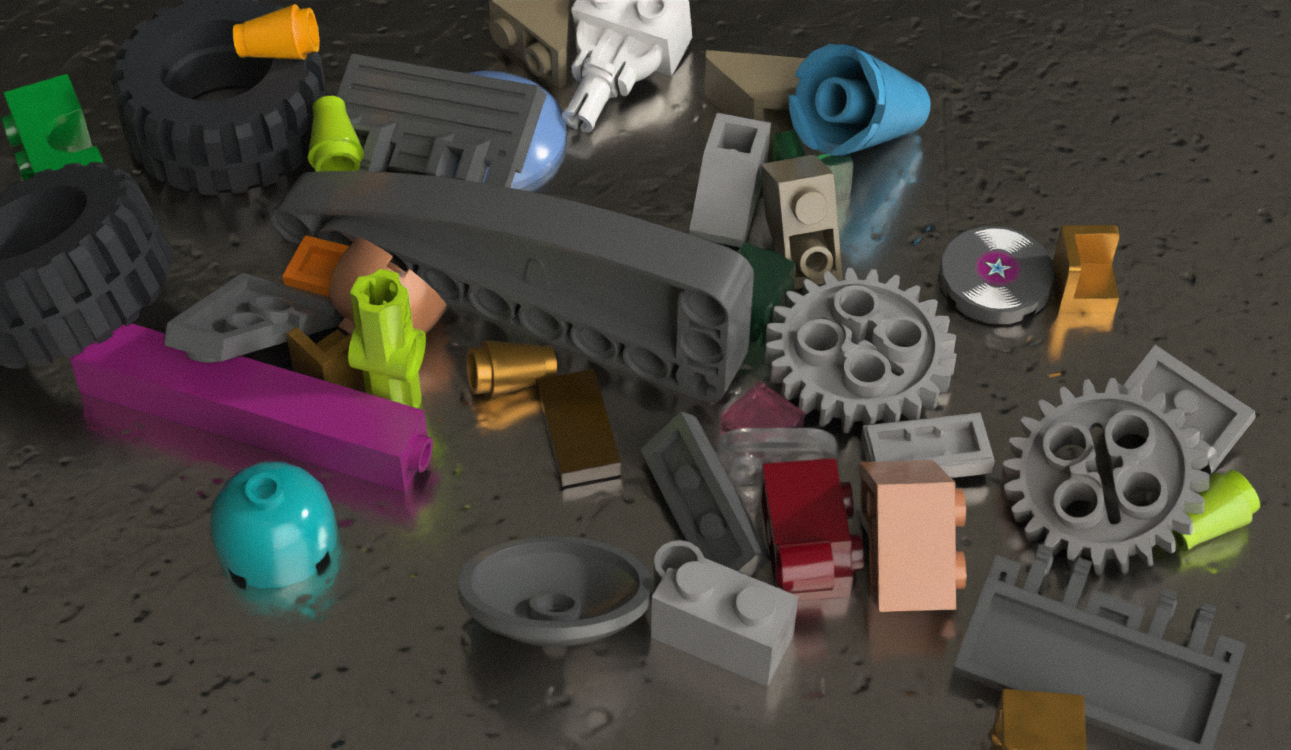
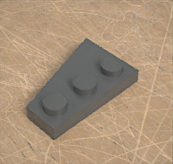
(248, 317)

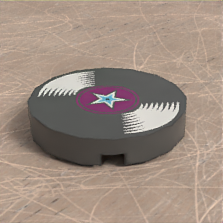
(996, 274)

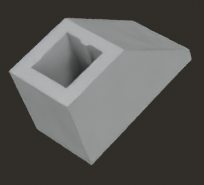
(730, 179)

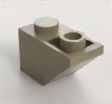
(536, 34)
(752, 86)
(803, 216)

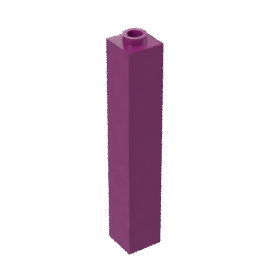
(259, 406)

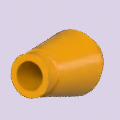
(280, 34)

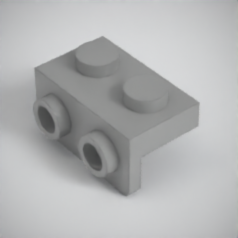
(1214, 411)

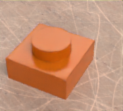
(313, 265)

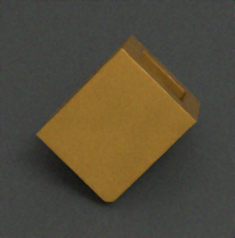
(1085, 269)
(325, 359)
(1041, 720)

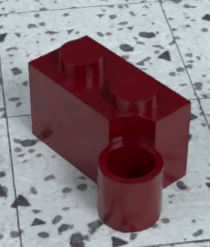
(808, 528)

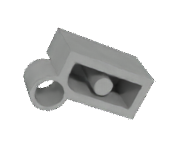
(720, 613)

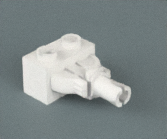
(621, 45)

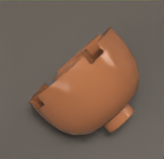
(366, 258)

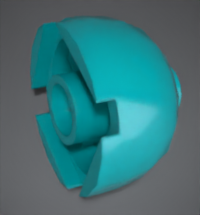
(272, 524)

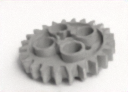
(860, 350)
(1162, 465)

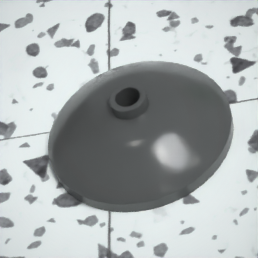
(555, 590)

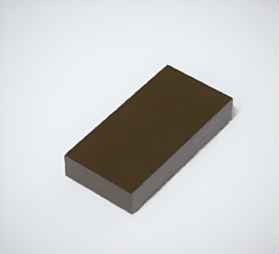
(578, 427)

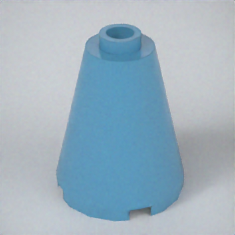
(854, 101)

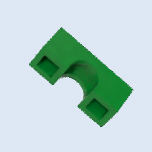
(48, 126)

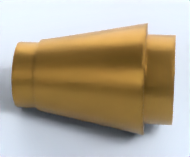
(508, 366)

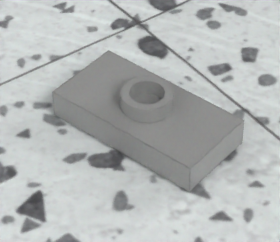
(953, 442)

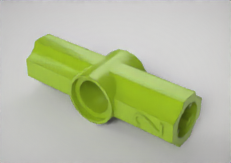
(385, 339)

